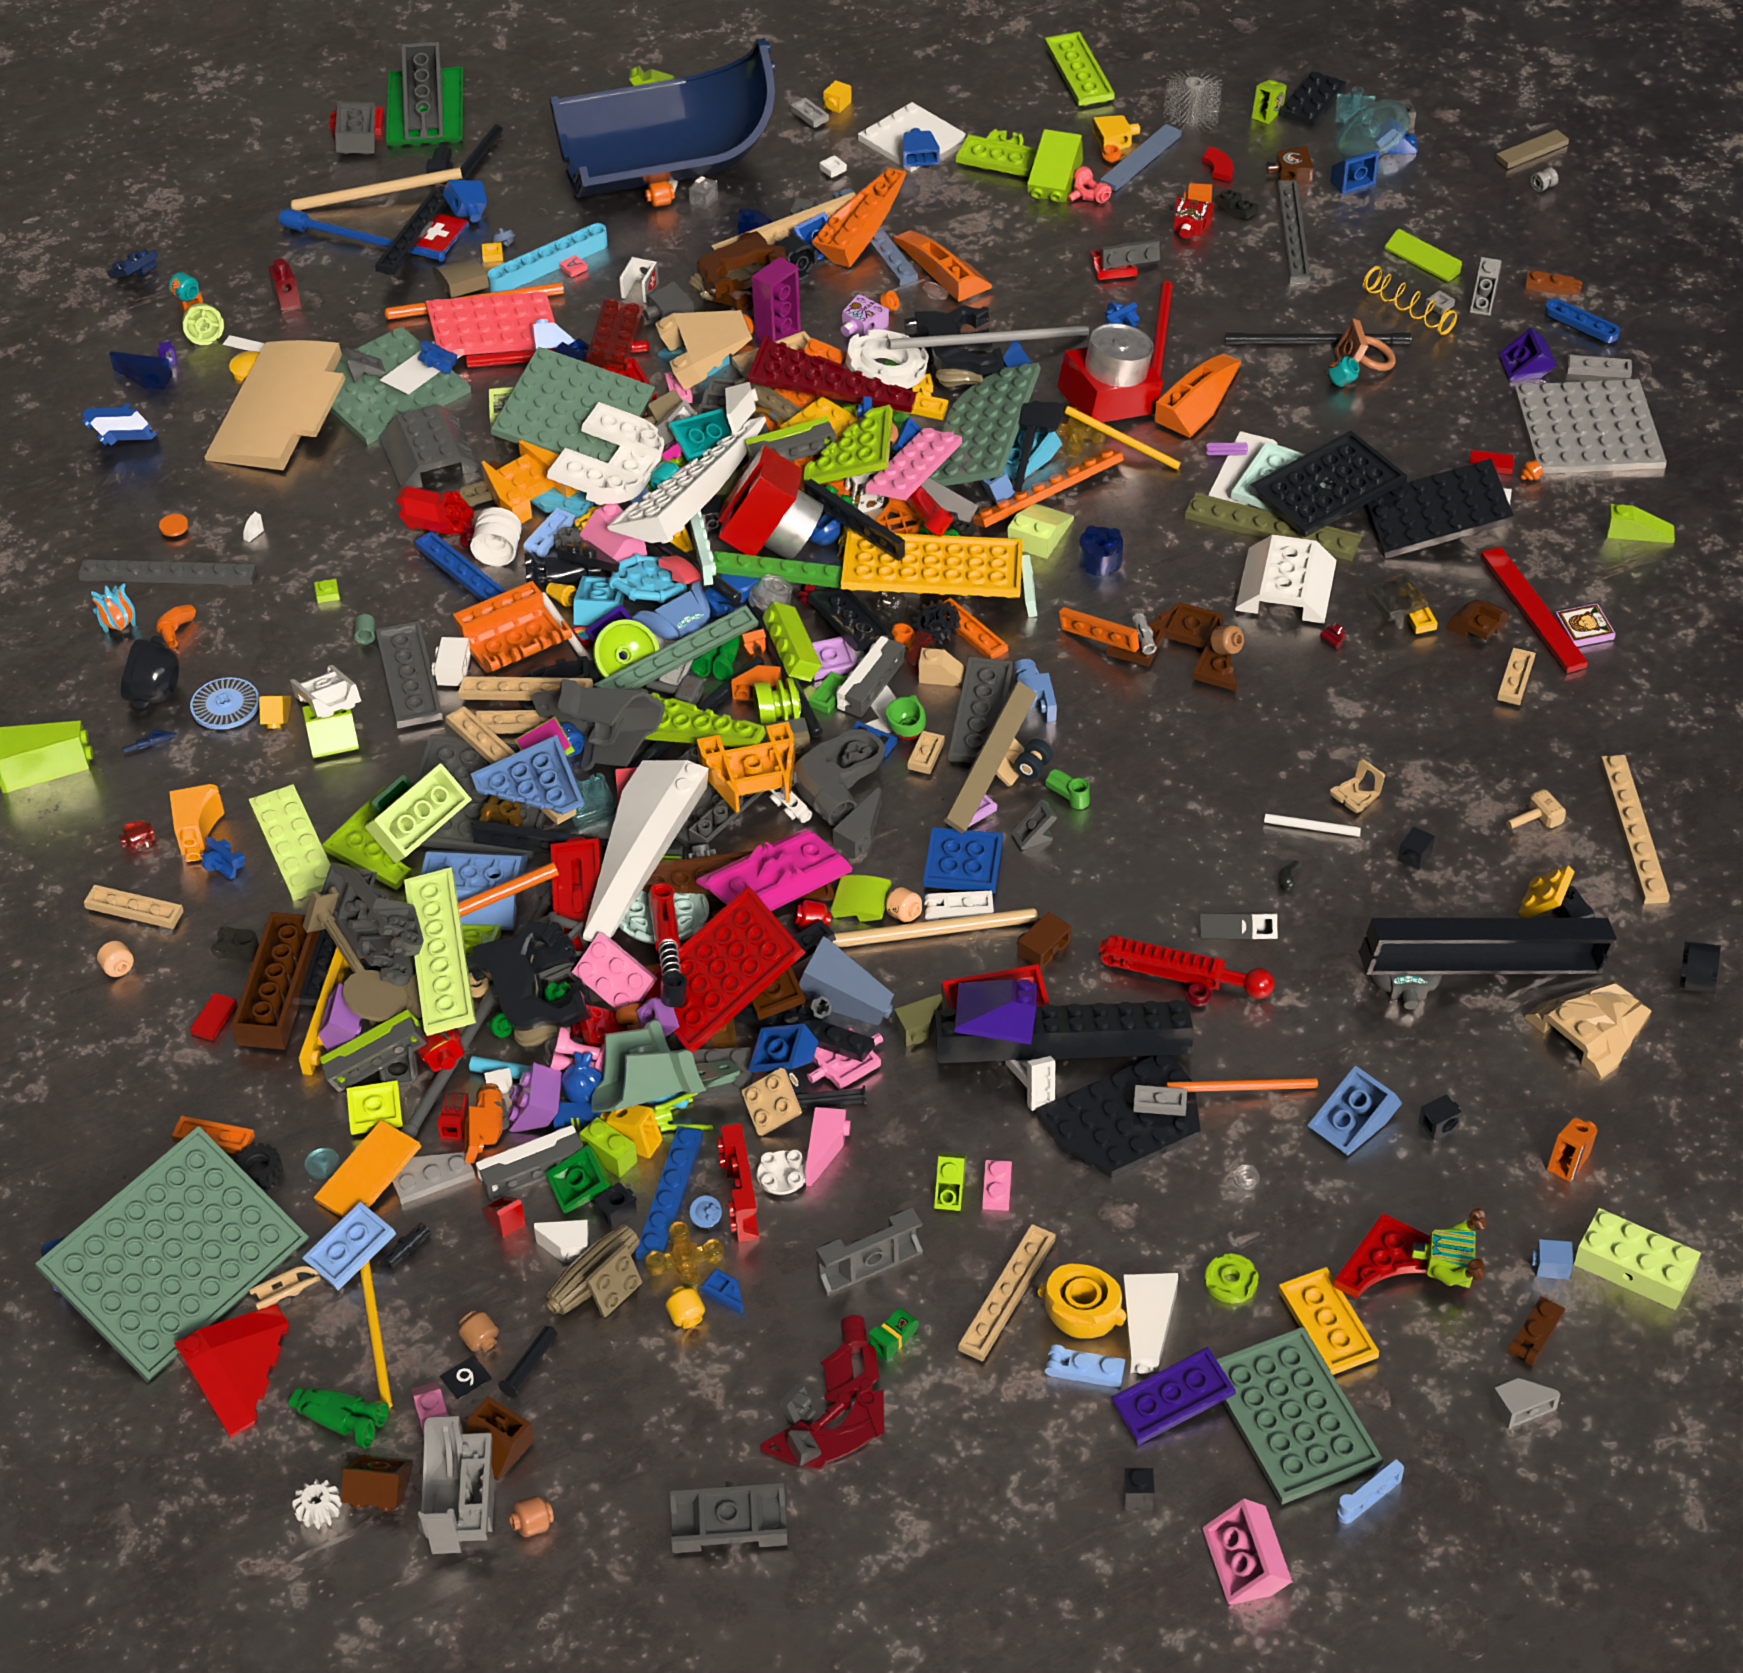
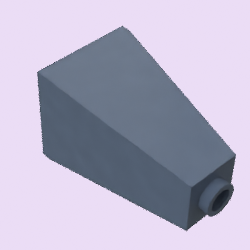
(846, 985)

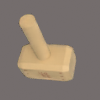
(1542, 806)

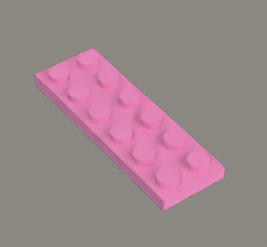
(914, 464)

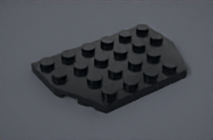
(1102, 1124)

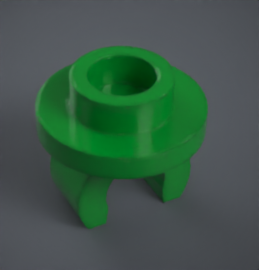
(554, 991)
(500, 1026)

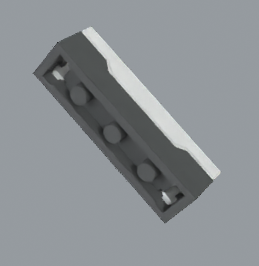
(870, 676)
(526, 1163)

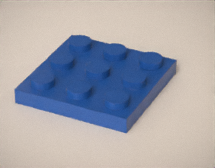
(963, 860)

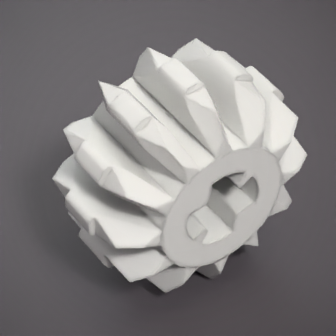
(317, 1504)

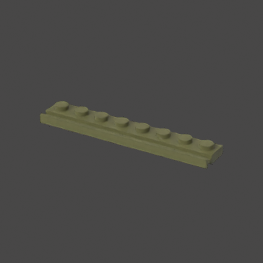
(1267, 523)

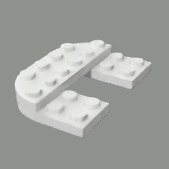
(629, 467)

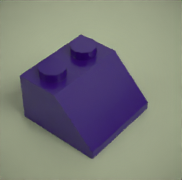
(1527, 357)

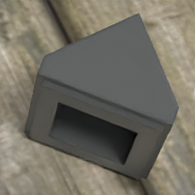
(802, 1446)

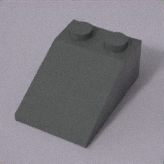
(355, 127)

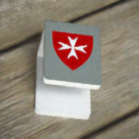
(633, 273)

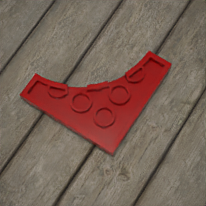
(1382, 1254)

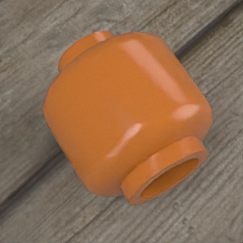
(660, 194)

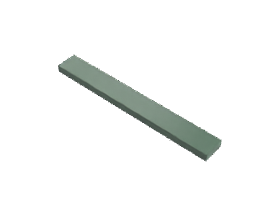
(682, 651)

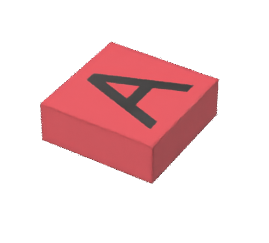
(573, 266)

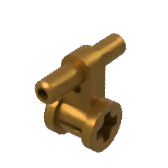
(502, 812)

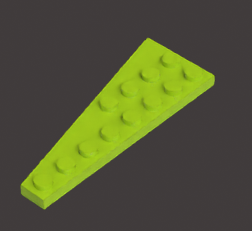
(686, 723)

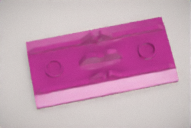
(779, 870)

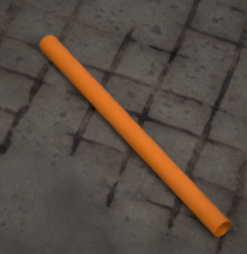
(420, 308)
(507, 889)

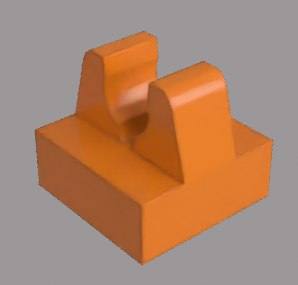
(751, 639)

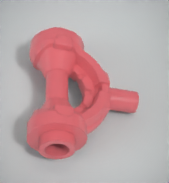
(1083, 177)

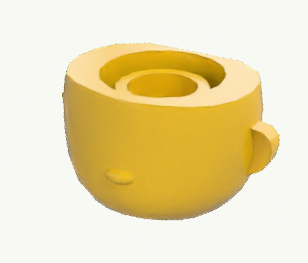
(1082, 1301)

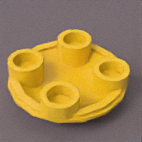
(242, 364)

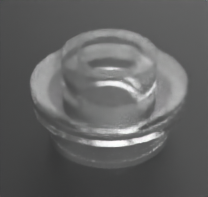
(1249, 1172)

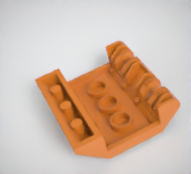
(509, 627)

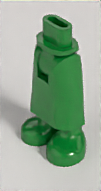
(720, 657)
(341, 1412)

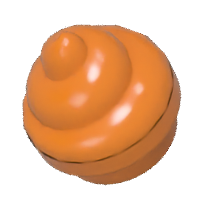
(1531, 470)

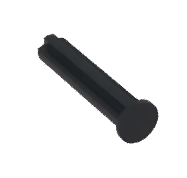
(832, 1098)
(528, 1361)

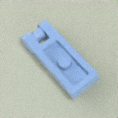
(546, 531)
(1085, 1367)
(1369, 1492)

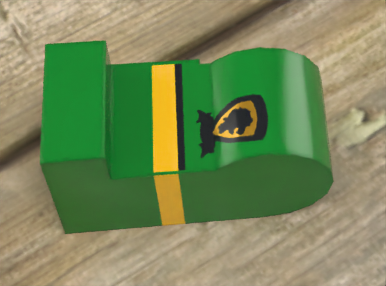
(893, 1333)

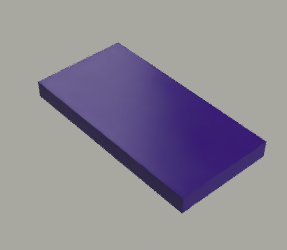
(1173, 1395)

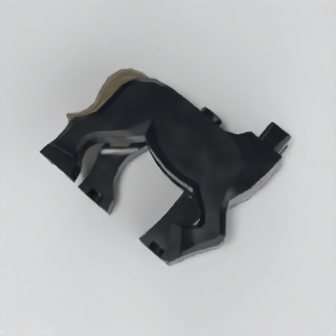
(955, 365)
(518, 985)

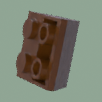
(509, 1432)

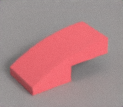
(681, 569)

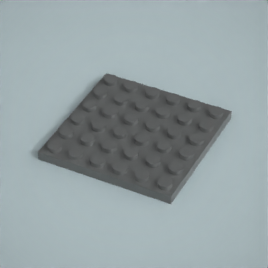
(460, 761)

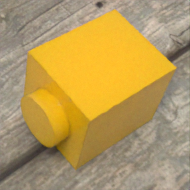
(837, 96)

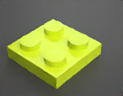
(374, 1103)

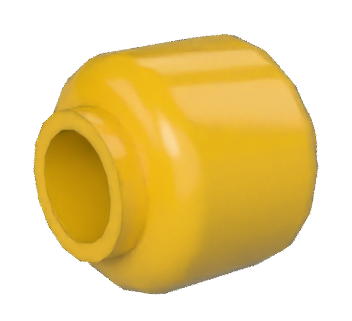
(685, 1307)

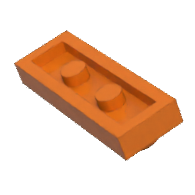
(227, 1137)

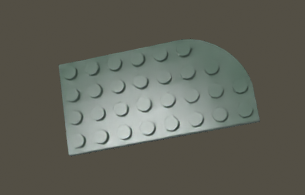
(988, 423)

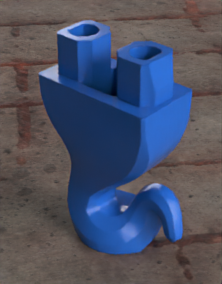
(740, 583)

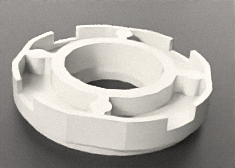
(864, 349)

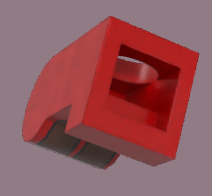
(453, 1115)

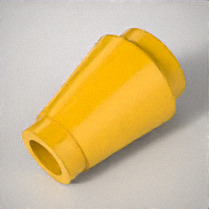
(562, 593)

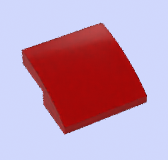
(1110, 273)

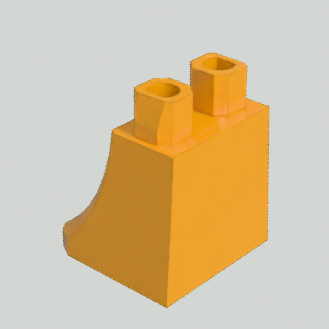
(194, 815)

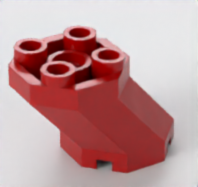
(434, 510)

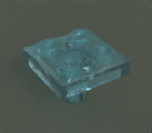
(1349, 104)

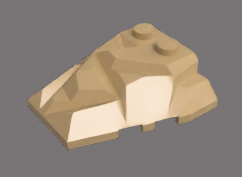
(1597, 1021)

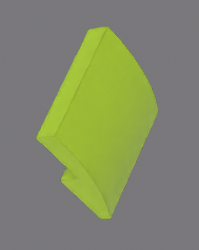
(861, 897)

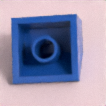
(1355, 172)
(783, 1048)

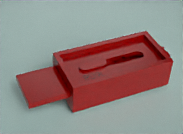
(573, 889)

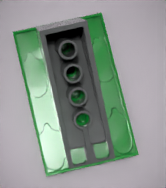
(424, 98)

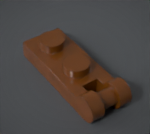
(1536, 1330)

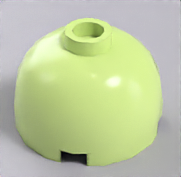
(202, 323)

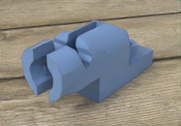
(1041, 684)

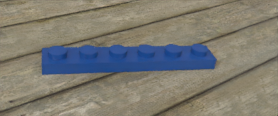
(458, 566)
(670, 1191)

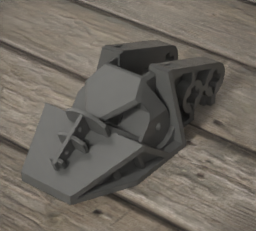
(375, 922)

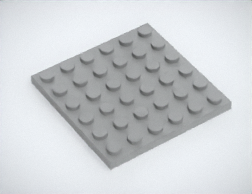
(1589, 426)

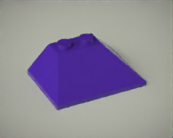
(997, 1009)

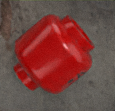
(809, 913)

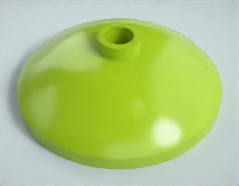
(626, 637)

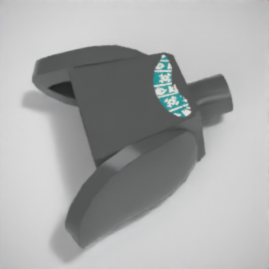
(1408, 987)

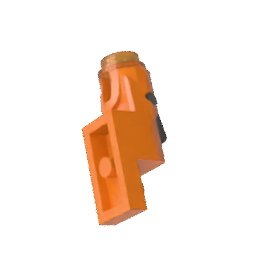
(485, 1121)

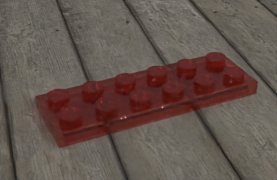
(614, 334)

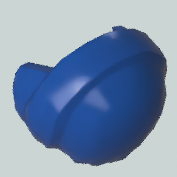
(825, 531)
(580, 1079)

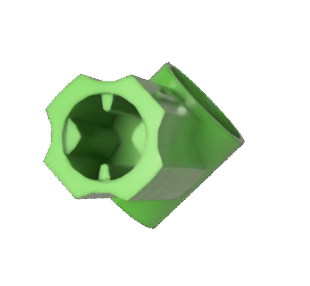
(1075, 790)

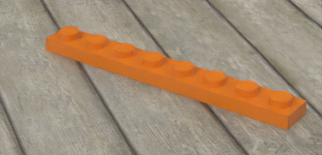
(1042, 490)

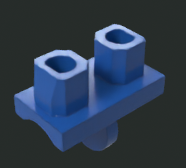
(1120, 314)
(437, 357)
(219, 857)

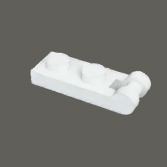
(958, 904)

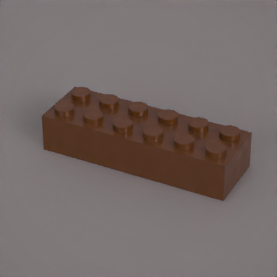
(274, 983)

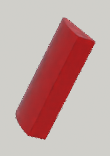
(1032, 973)

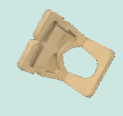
(1351, 795)

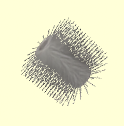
(1192, 100)

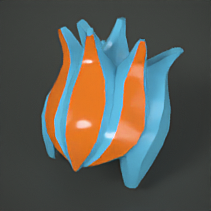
(114, 608)

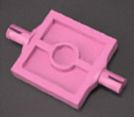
(842, 1069)

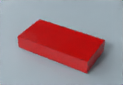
(1502, 462)
(213, 1016)

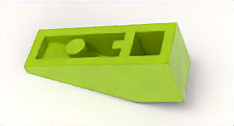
(1635, 524)

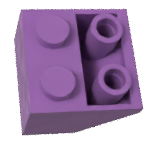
(338, 1022)
(534, 1098)

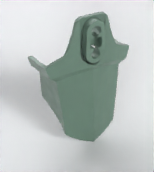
(644, 1069)

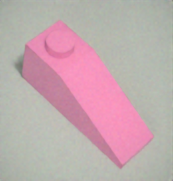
(826, 1140)

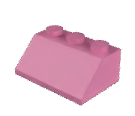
(612, 543)
(1246, 1553)

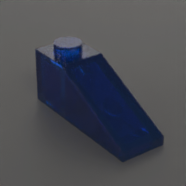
(142, 369)

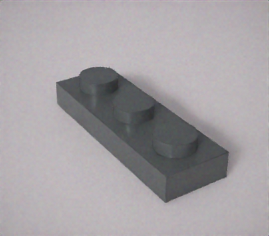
(1130, 253)

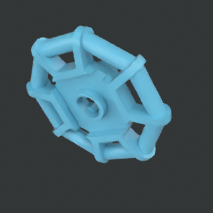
(645, 579)

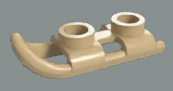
(290, 1287)

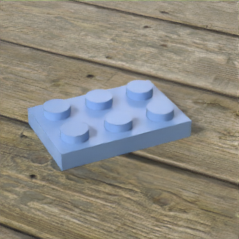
(349, 1245)

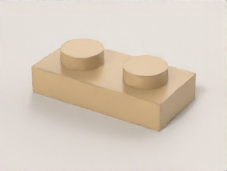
(926, 752)

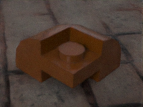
(1479, 619)

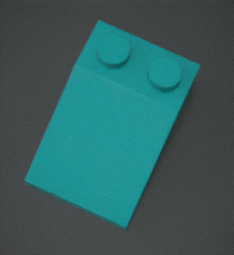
(700, 432)

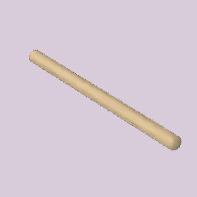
(376, 189)
(935, 927)

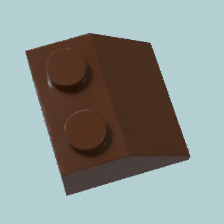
(375, 1482)

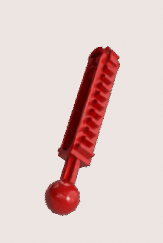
(1182, 966)

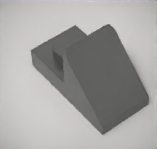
(361, 362)
(1034, 827)

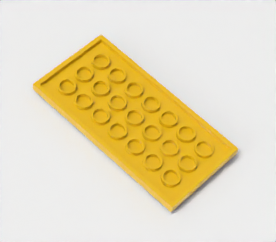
(936, 566)

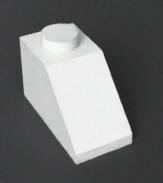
(563, 1239)

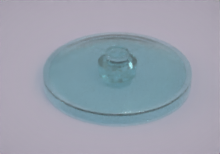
(1373, 128)

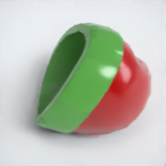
(906, 717)

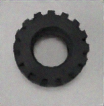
(258, 1155)

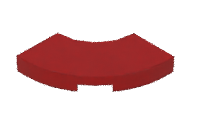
(1220, 163)

